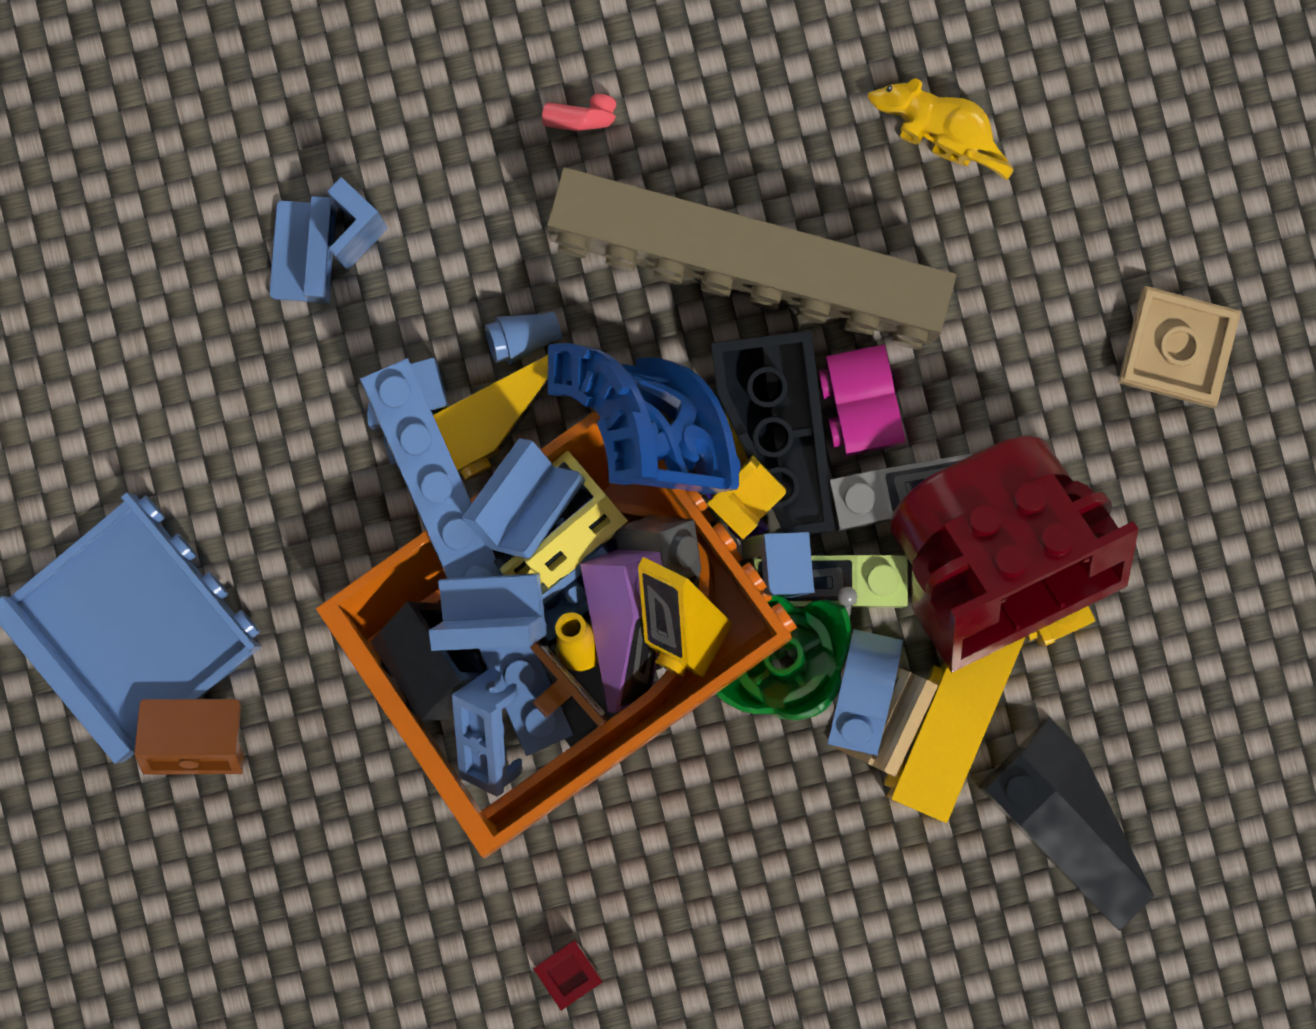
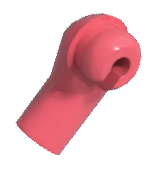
(577, 118)

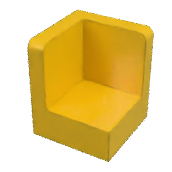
(751, 501)

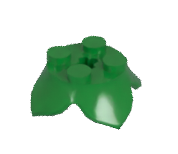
(814, 679)

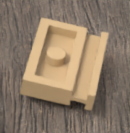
(907, 708)

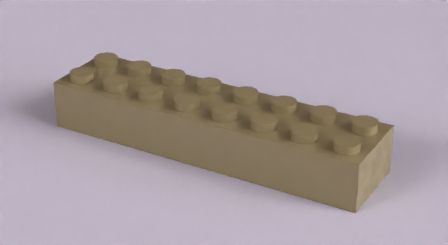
(749, 258)

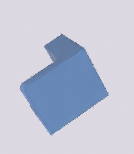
(784, 562)

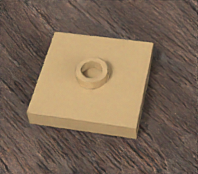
(1179, 347)

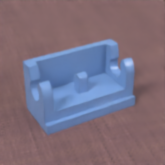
(481, 731)

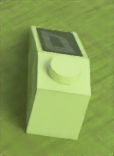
(878, 580)

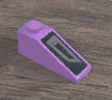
(617, 625)

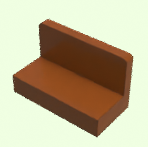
(189, 736)

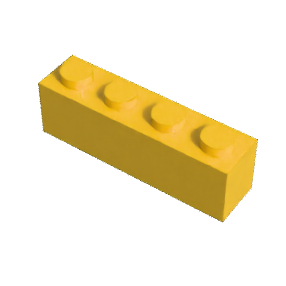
(951, 733)

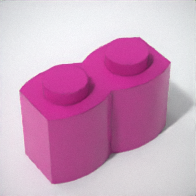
(862, 400)

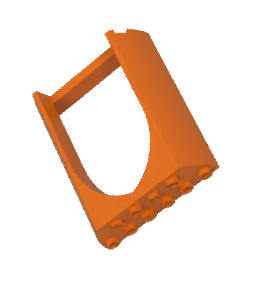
(413, 576)

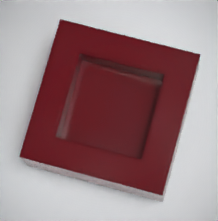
(568, 974)

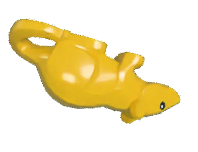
(952, 124)

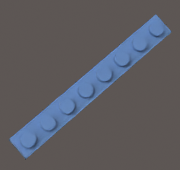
(441, 504)

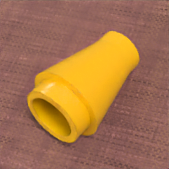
(575, 643)

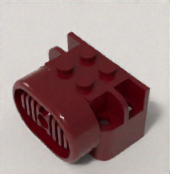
(1007, 548)

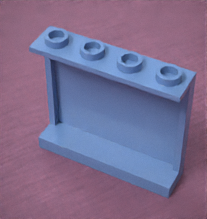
(126, 624)

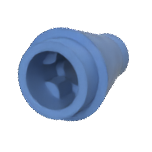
(521, 335)

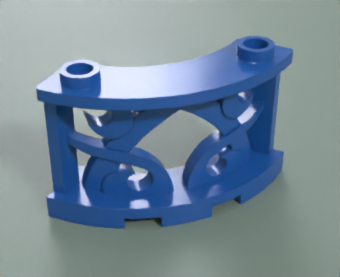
(634, 429)

